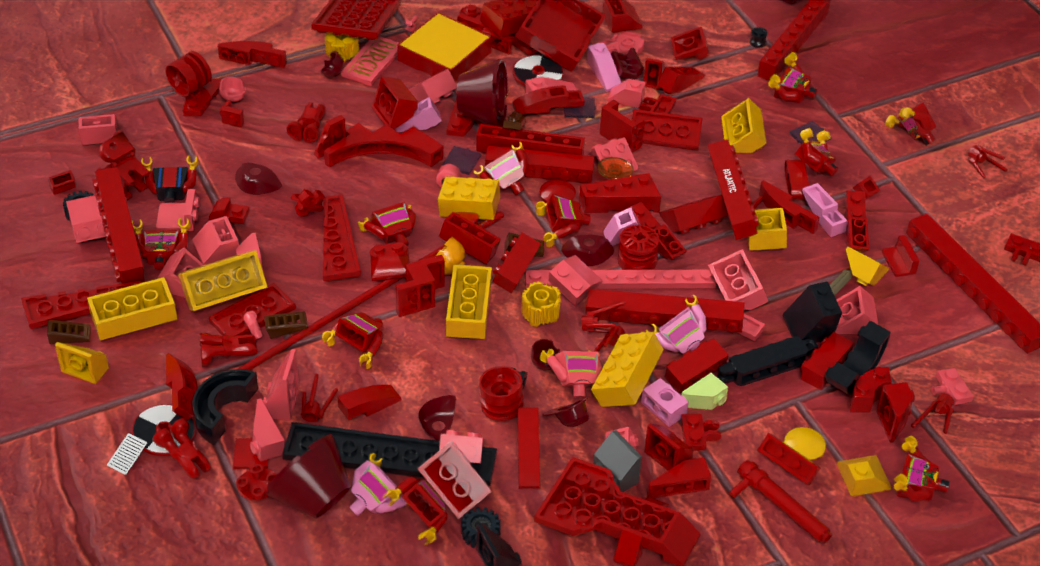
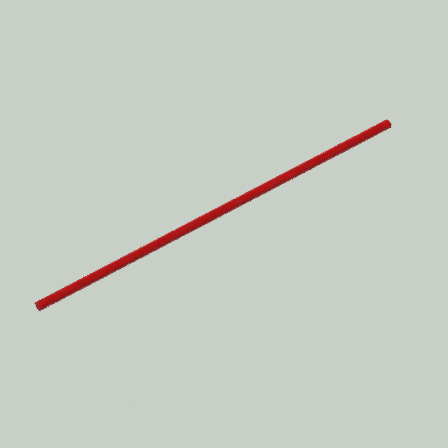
(343, 309)

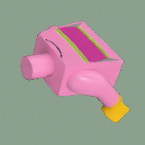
(683, 330)
(370, 486)

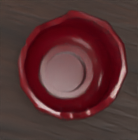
(334, 65)
(537, 347)

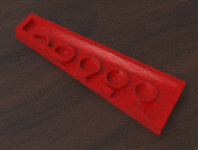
(339, 250)
(63, 306)

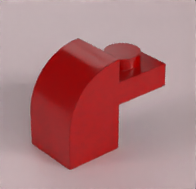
(234, 212)

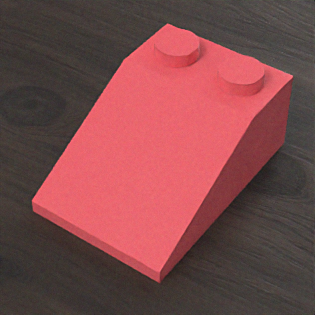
(283, 389)

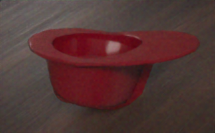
(571, 414)

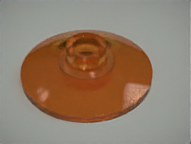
(615, 168)

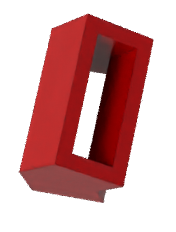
(62, 182)

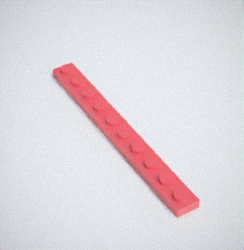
(639, 279)

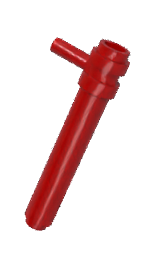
(760, 481)

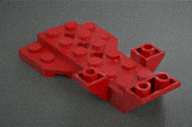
(590, 500)

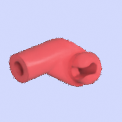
(250, 319)

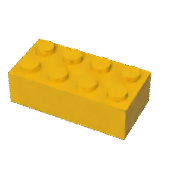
(222, 280)
(469, 302)
(132, 308)
(627, 369)

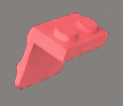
(614, 148)
(171, 212)
(469, 445)

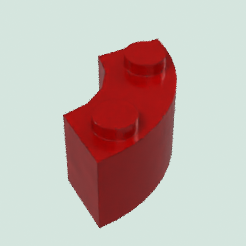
(869, 389)

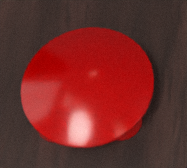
(557, 187)
(254, 482)

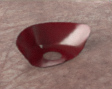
(258, 184)
(599, 252)
(435, 410)

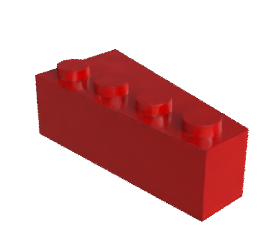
(620, 194)

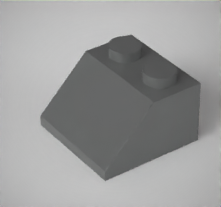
(621, 459)

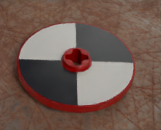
(535, 67)
(155, 419)

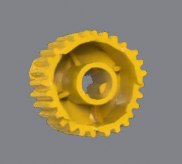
(343, 44)
(540, 304)

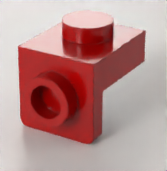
(231, 115)

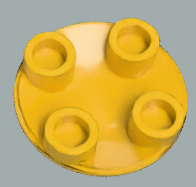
(806, 442)

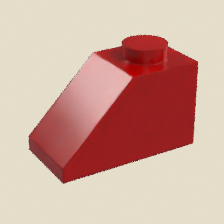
(653, 72)

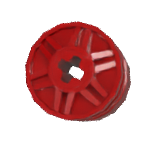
(188, 73)
(638, 248)
(501, 393)

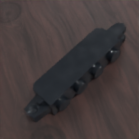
(766, 361)

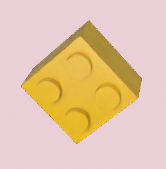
(771, 230)

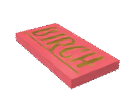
(371, 61)

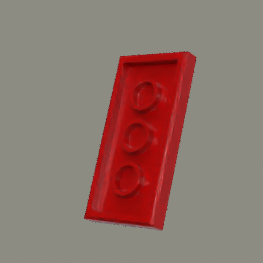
(670, 129)
(263, 302)

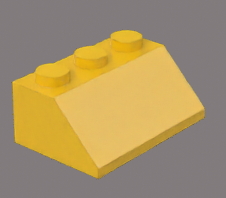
(744, 127)

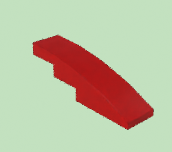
(528, 448)

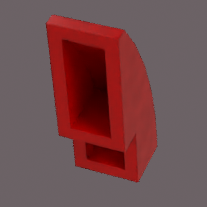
(367, 400)

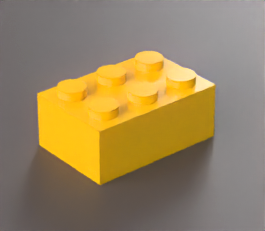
(469, 195)

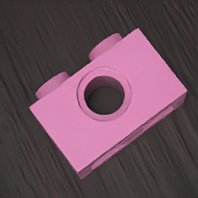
(664, 402)

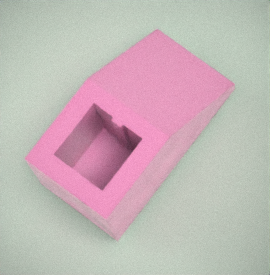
(618, 224)

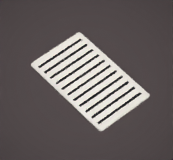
(126, 453)

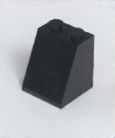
(813, 313)

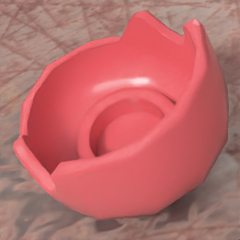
(232, 89)

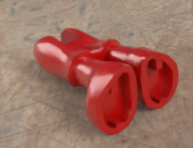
(307, 124)
(231, 346)
(186, 452)

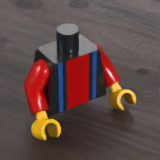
(171, 182)

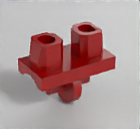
(308, 202)

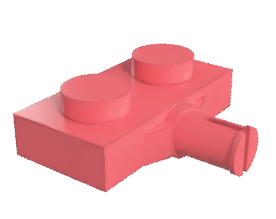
(952, 384)

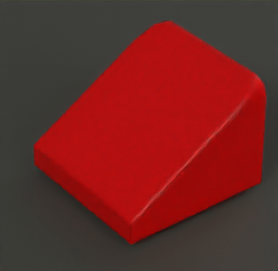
(868, 186)

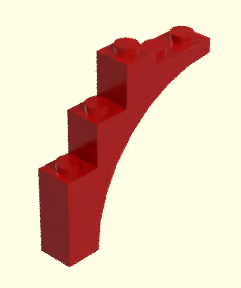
(385, 140)

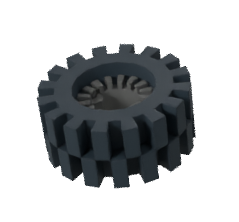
(470, 522)

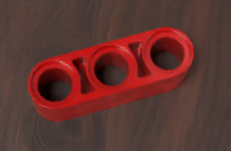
(796, 178)

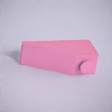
(603, 66)
(424, 117)

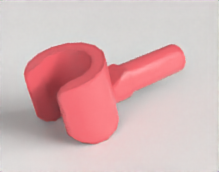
(410, 24)

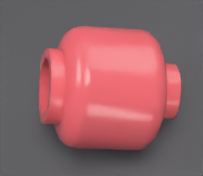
(447, 171)

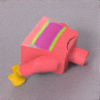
(574, 368)

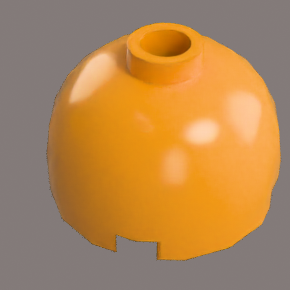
(453, 255)

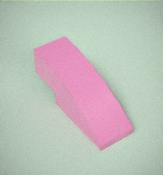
(826, 208)

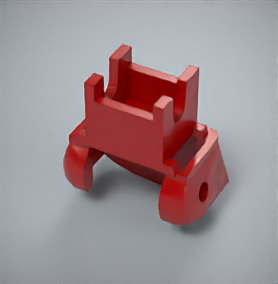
(123, 156)

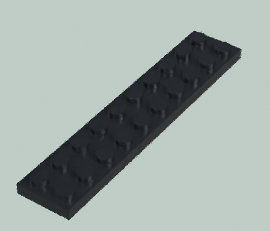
(398, 453)

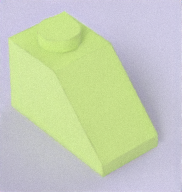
(706, 393)

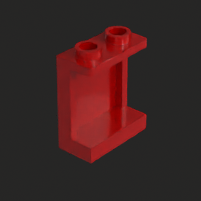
(618, 126)

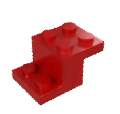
(420, 285)

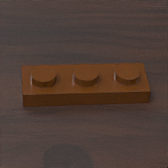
(514, 121)

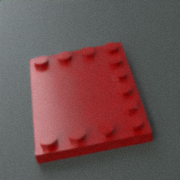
(355, 17)

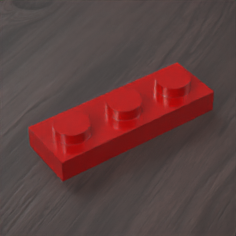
(789, 458)

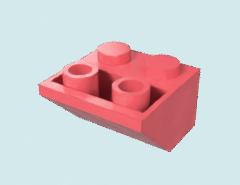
(97, 128)
(216, 241)

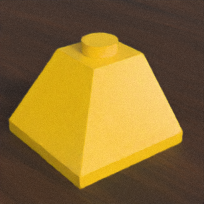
(865, 268)
(81, 362)
(863, 475)

